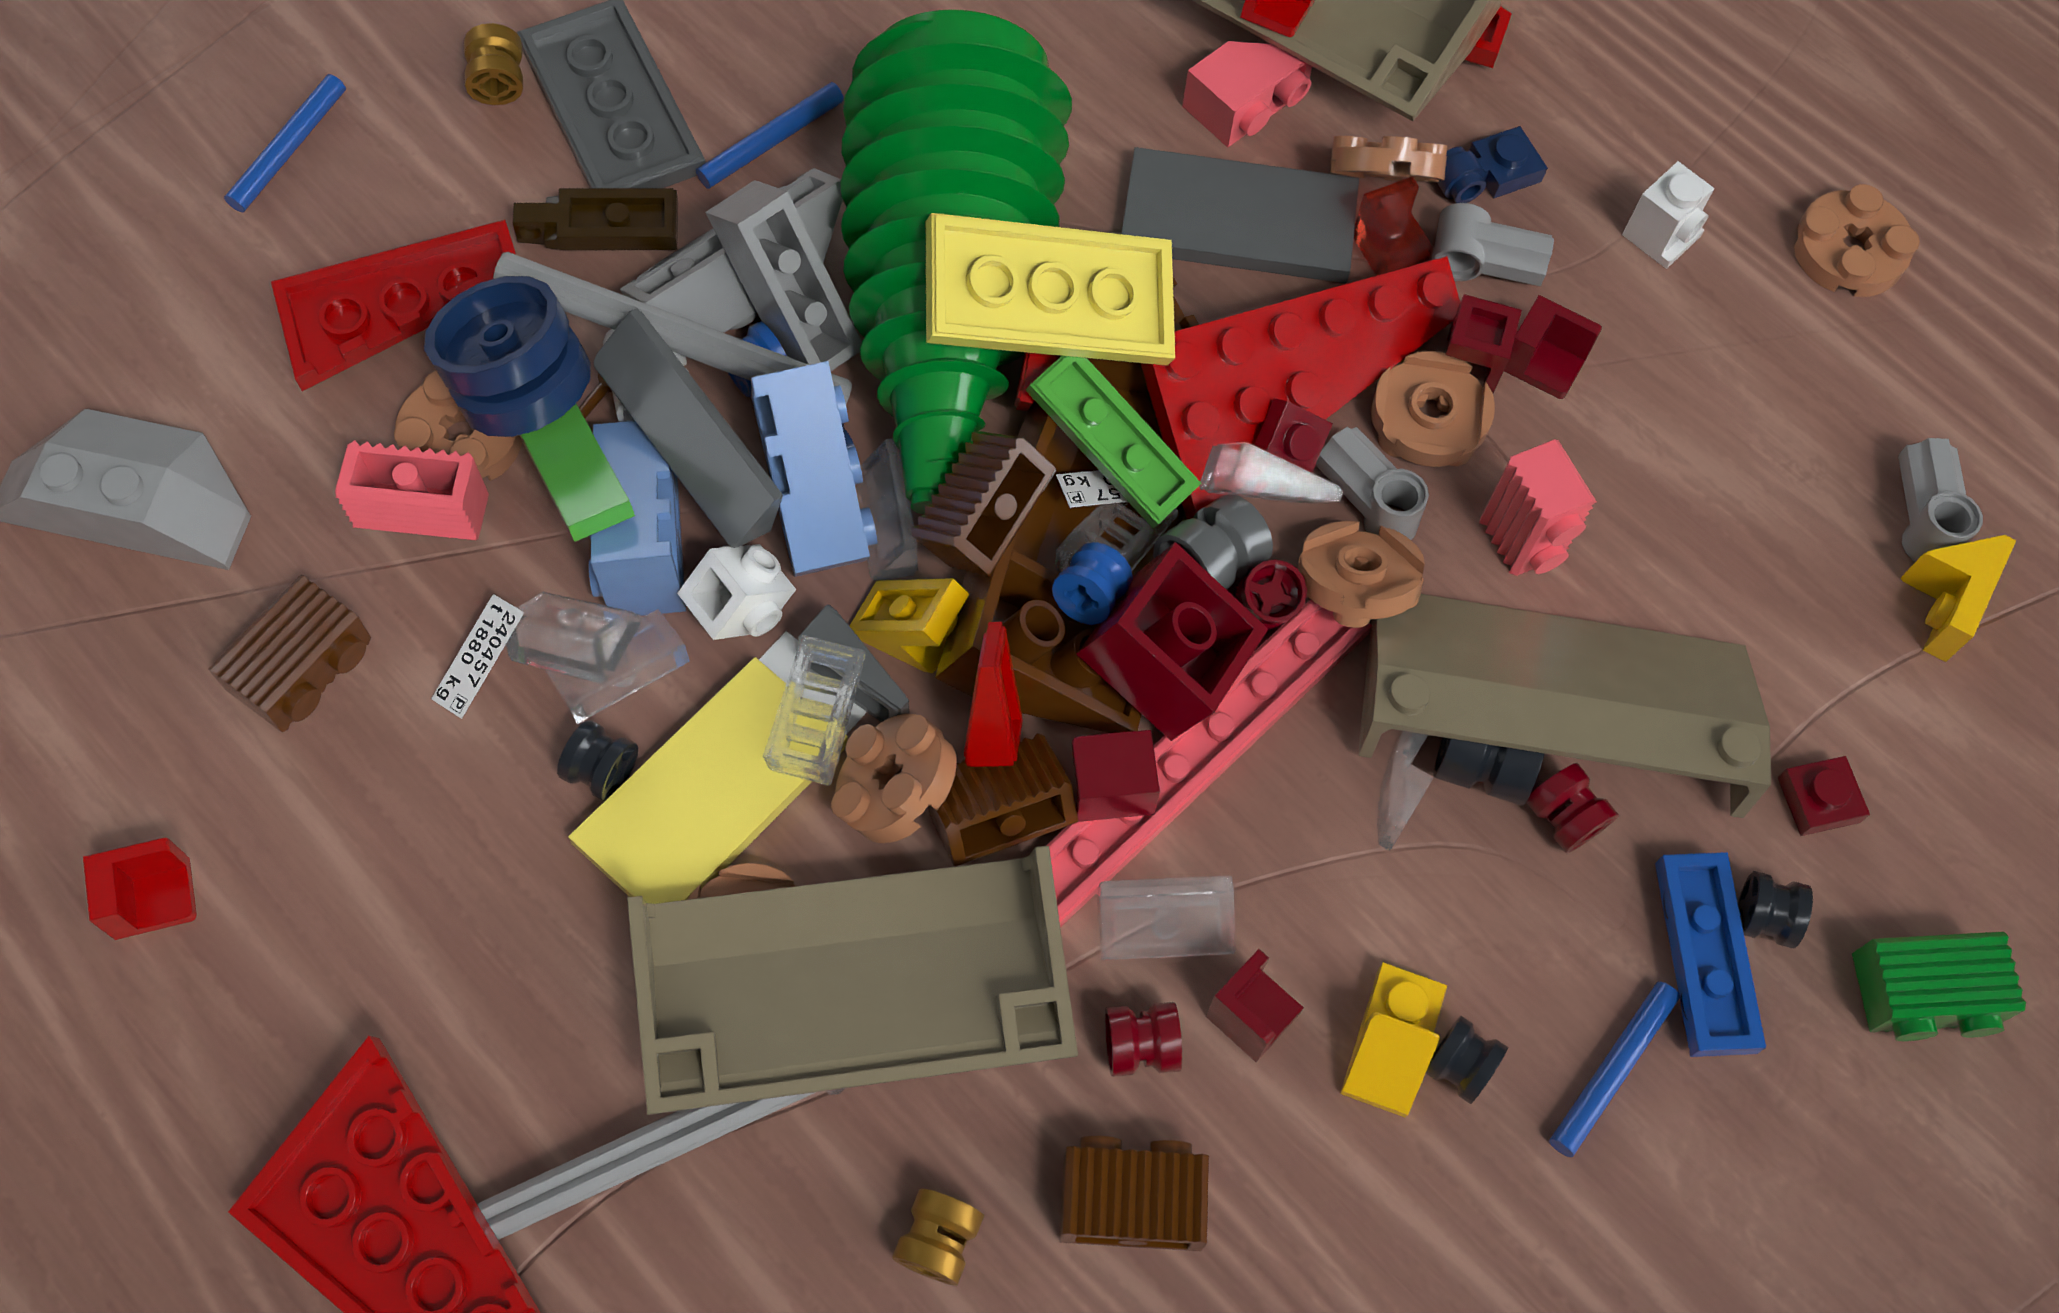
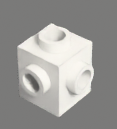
(737, 591)

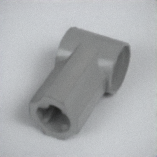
(1490, 248)
(1374, 483)
(1936, 498)

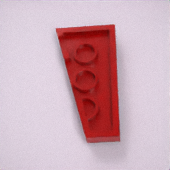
(375, 301)

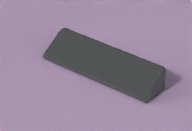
(688, 431)

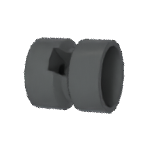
(1223, 538)

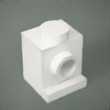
(1670, 215)

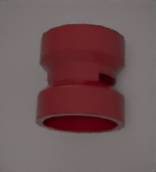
(1278, 587)
(1580, 820)
(1150, 1039)

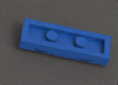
(1709, 955)

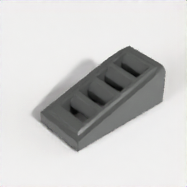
(876, 689)

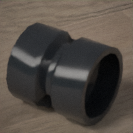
(1503, 770)

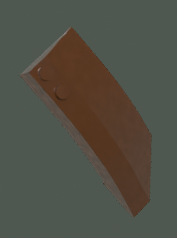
(1019, 592)

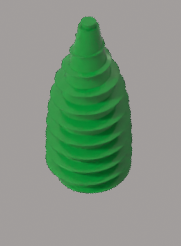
(949, 122)

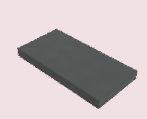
(611, 99)
(1244, 214)

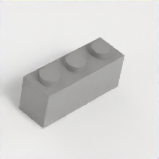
(784, 274)

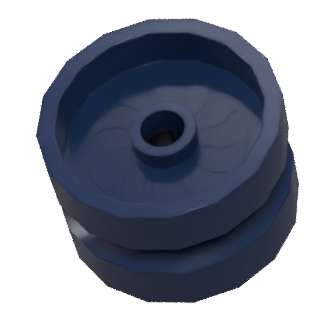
(508, 356)

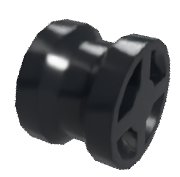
(597, 759)
(1775, 909)
(1466, 1059)

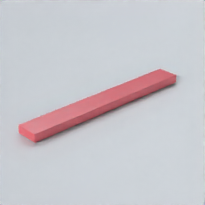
(1262, 693)

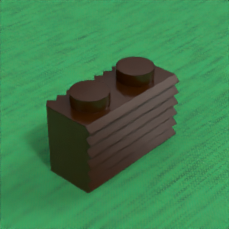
(983, 502)
(292, 654)
(1005, 804)
(1134, 1195)

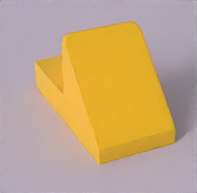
(1963, 583)
(910, 619)
(1395, 1040)

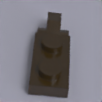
(601, 219)

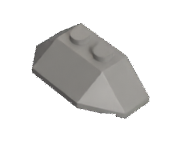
(700, 278)
(128, 489)

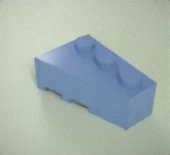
(812, 467)
(639, 559)

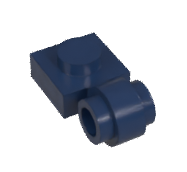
(1495, 162)

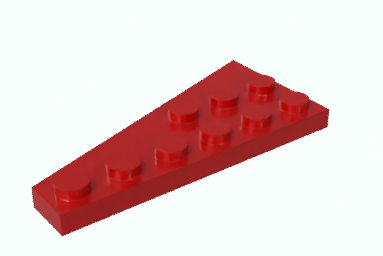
(1300, 350)
(376, 1206)

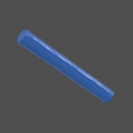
(769, 135)
(285, 143)
(1614, 1069)

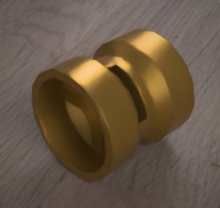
(493, 64)
(938, 1236)

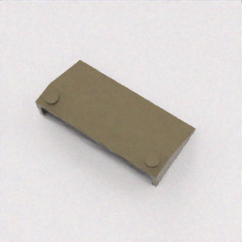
(1381, 47)
(1569, 691)
(850, 983)

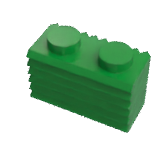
(1938, 984)

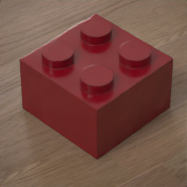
(1174, 642)

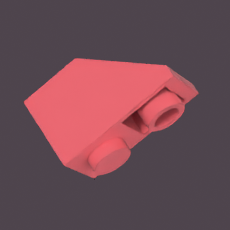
(1242, 87)

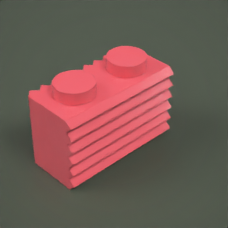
(412, 491)
(1537, 509)

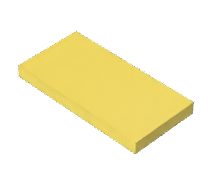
(1048, 290)
(697, 795)

